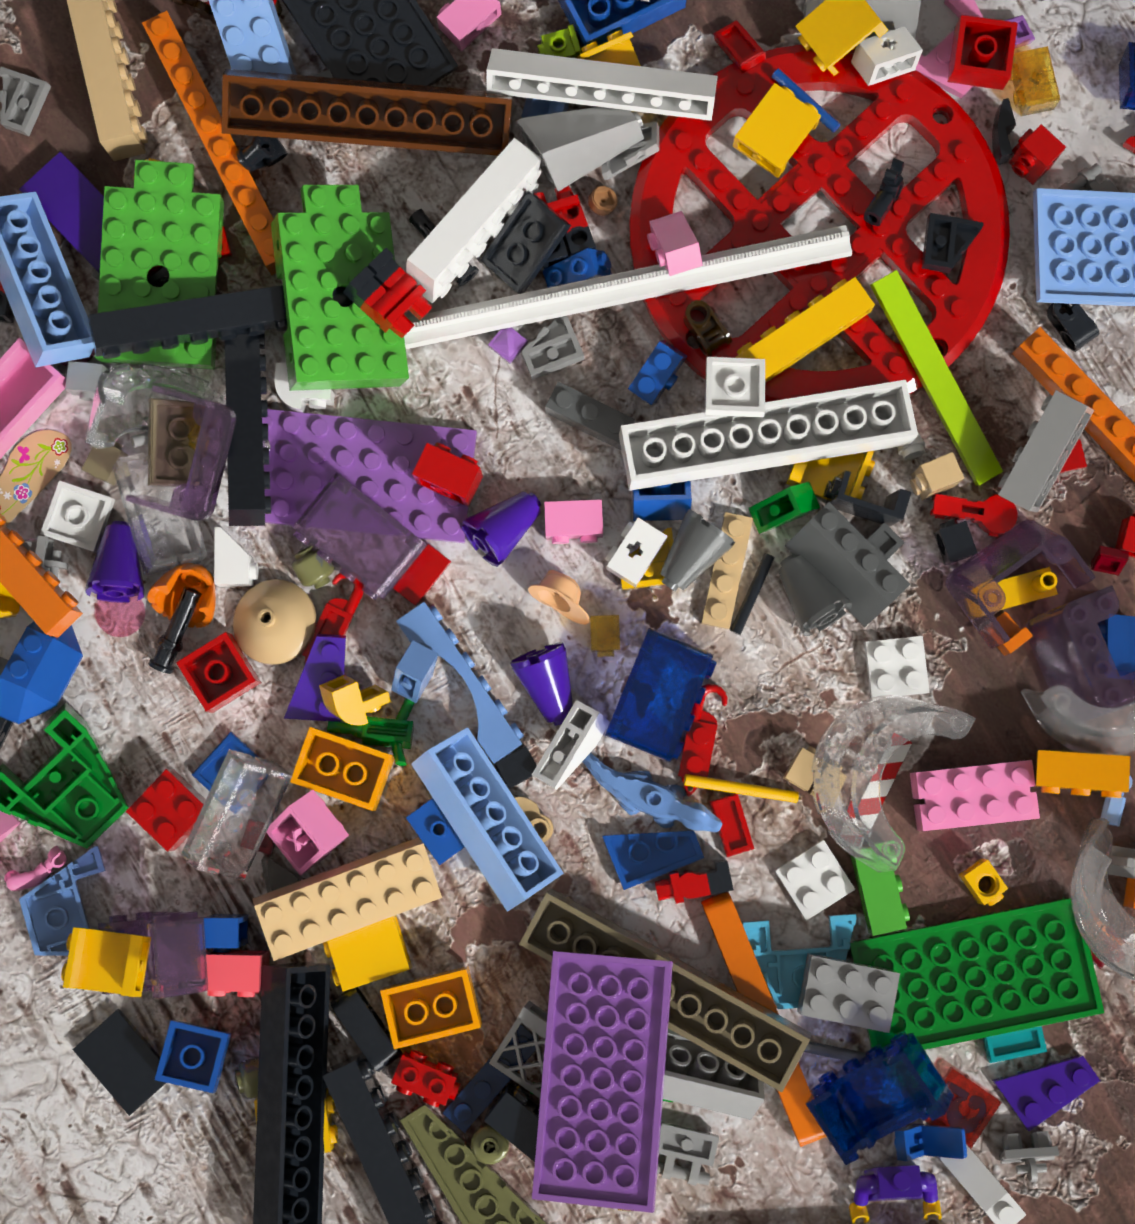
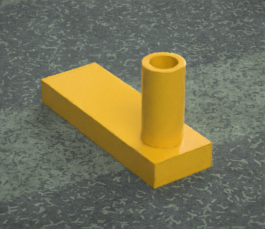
(1029, 587)

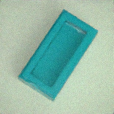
(1014, 1044)

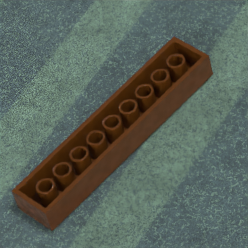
(364, 112)

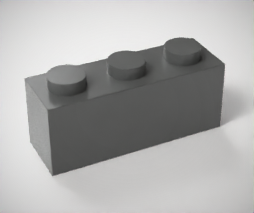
(587, 414)

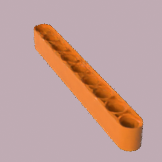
(751, 983)

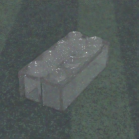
(159, 537)
(236, 815)

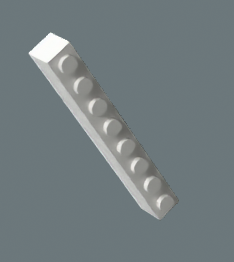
(601, 84)

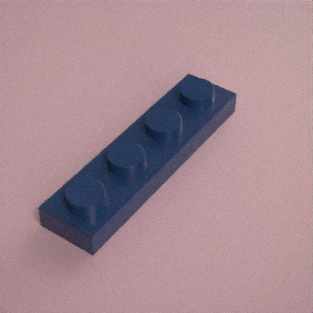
(486, 1084)

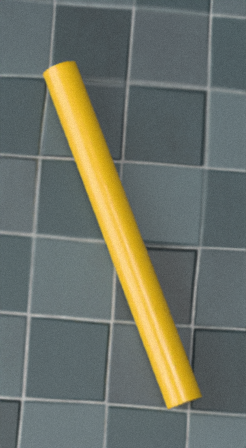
(741, 788)

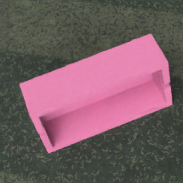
(24, 392)
(974, 795)

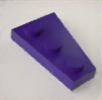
(323, 664)
(1047, 1089)

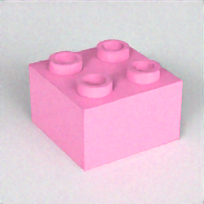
(306, 832)

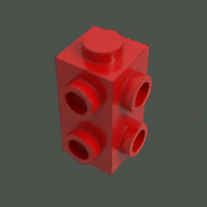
(430, 1080)

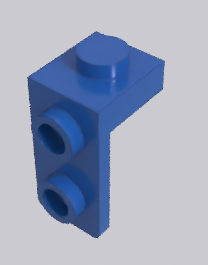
(578, 267)
(930, 1140)

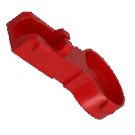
(997, 517)

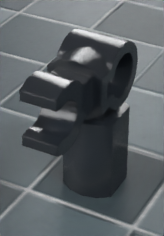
(888, 192)

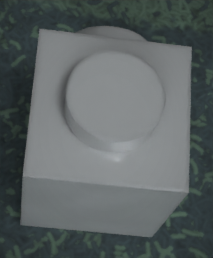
(83, 378)

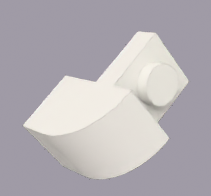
(298, 399)

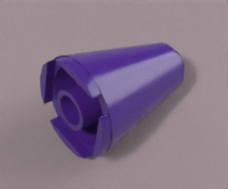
(502, 526)
(116, 566)
(546, 680)

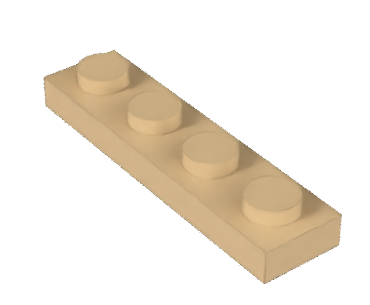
(727, 573)

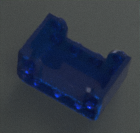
(661, 696)
(878, 1095)

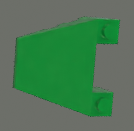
(71, 790)

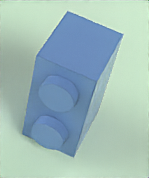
(414, 671)

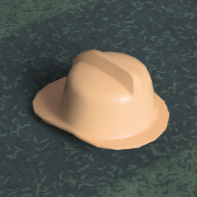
(561, 594)

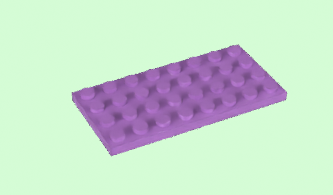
(369, 455)
(603, 1081)

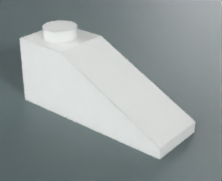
(571, 744)
(984, 1189)

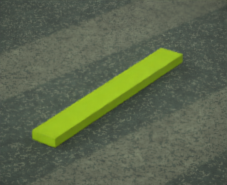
(936, 378)

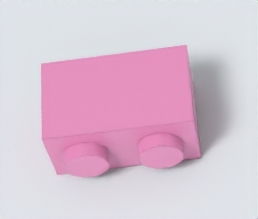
(467, 19)
(674, 243)
(573, 521)

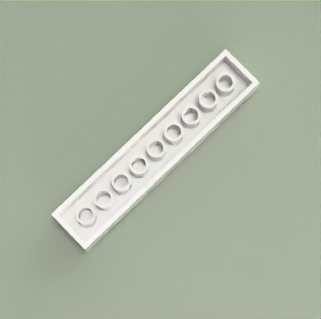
(787, 434)

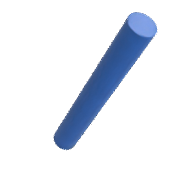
(783, 80)

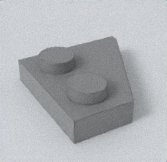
(21, 100)
(635, 153)
(552, 349)

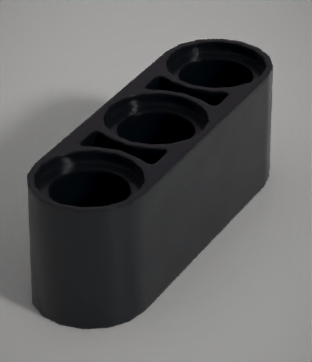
(366, 1028)

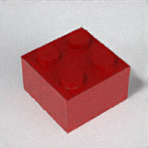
(982, 52)
(447, 473)
(218, 672)
(168, 809)

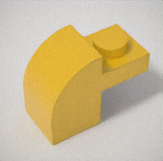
(349, 703)

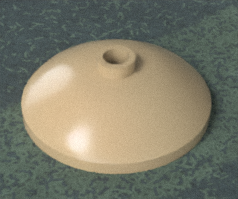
(290, 623)

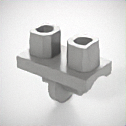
(44, 549)
(1041, 1151)

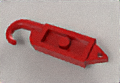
(337, 613)
(700, 739)

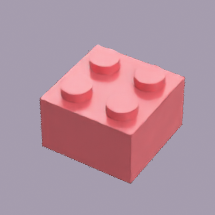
(236, 972)

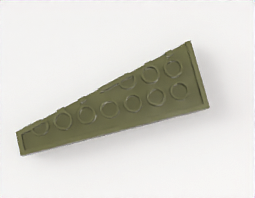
(469, 1185)

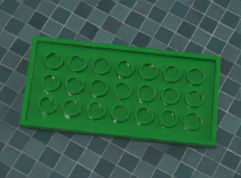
(986, 974)

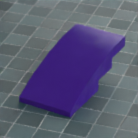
(70, 205)

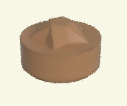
(602, 200)

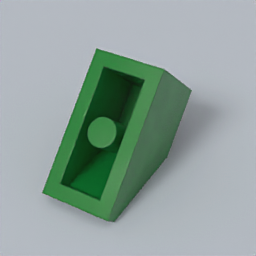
(784, 507)

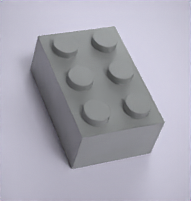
(848, 992)

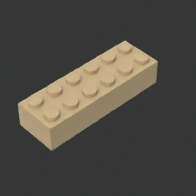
(108, 78)
(346, 898)

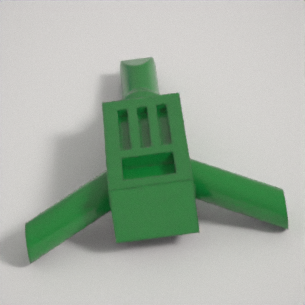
(383, 731)

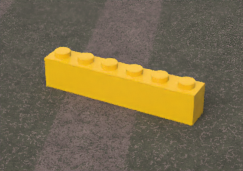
(811, 328)

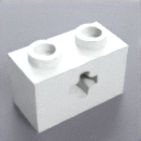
(886, 56)
(650, 542)

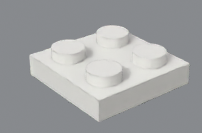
(735, 387)
(77, 516)
(896, 667)
(814, 879)

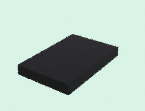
(525, 242)
(121, 1061)

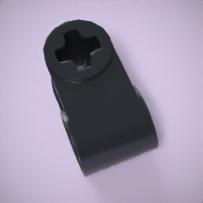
(261, 153)
(1073, 326)

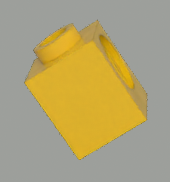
(971, 879)

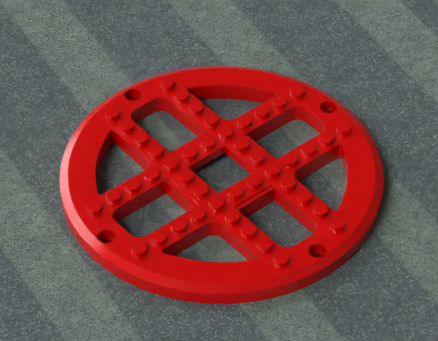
(823, 166)

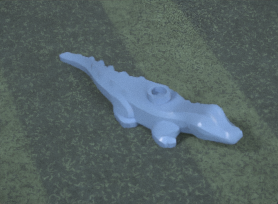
(640, 793)

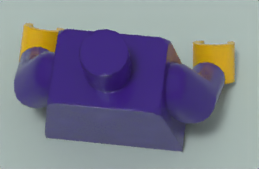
(895, 1184)

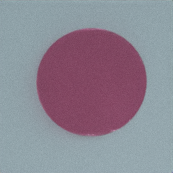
(120, 618)

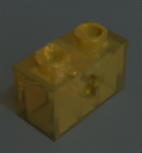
(1038, 68)

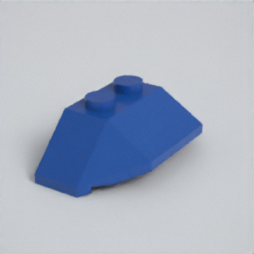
(37, 673)

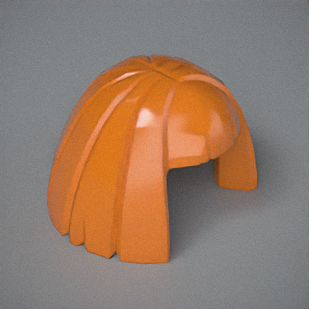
(168, 589)

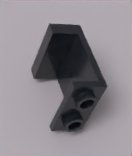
(891, 513)

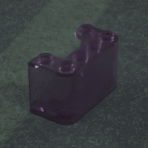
(358, 537)
(175, 953)

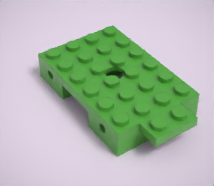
(165, 227)
(313, 256)

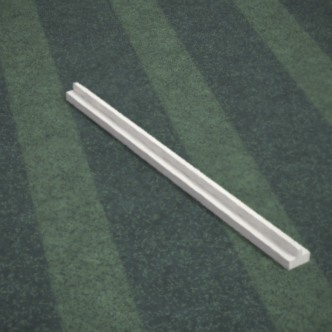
(628, 287)

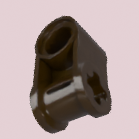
(706, 329)

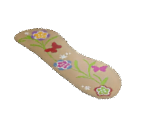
(31, 469)

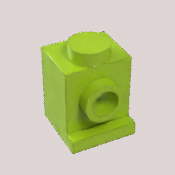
(566, 37)

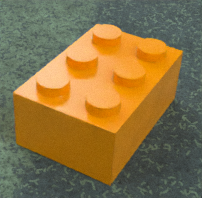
(342, 769)
(1082, 773)
(431, 1007)

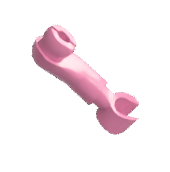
(17, 882)

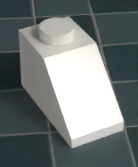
(232, 562)

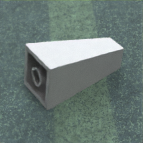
(579, 140)

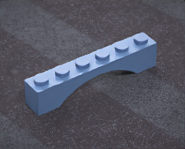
(494, 731)

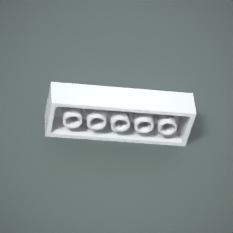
(474, 220)

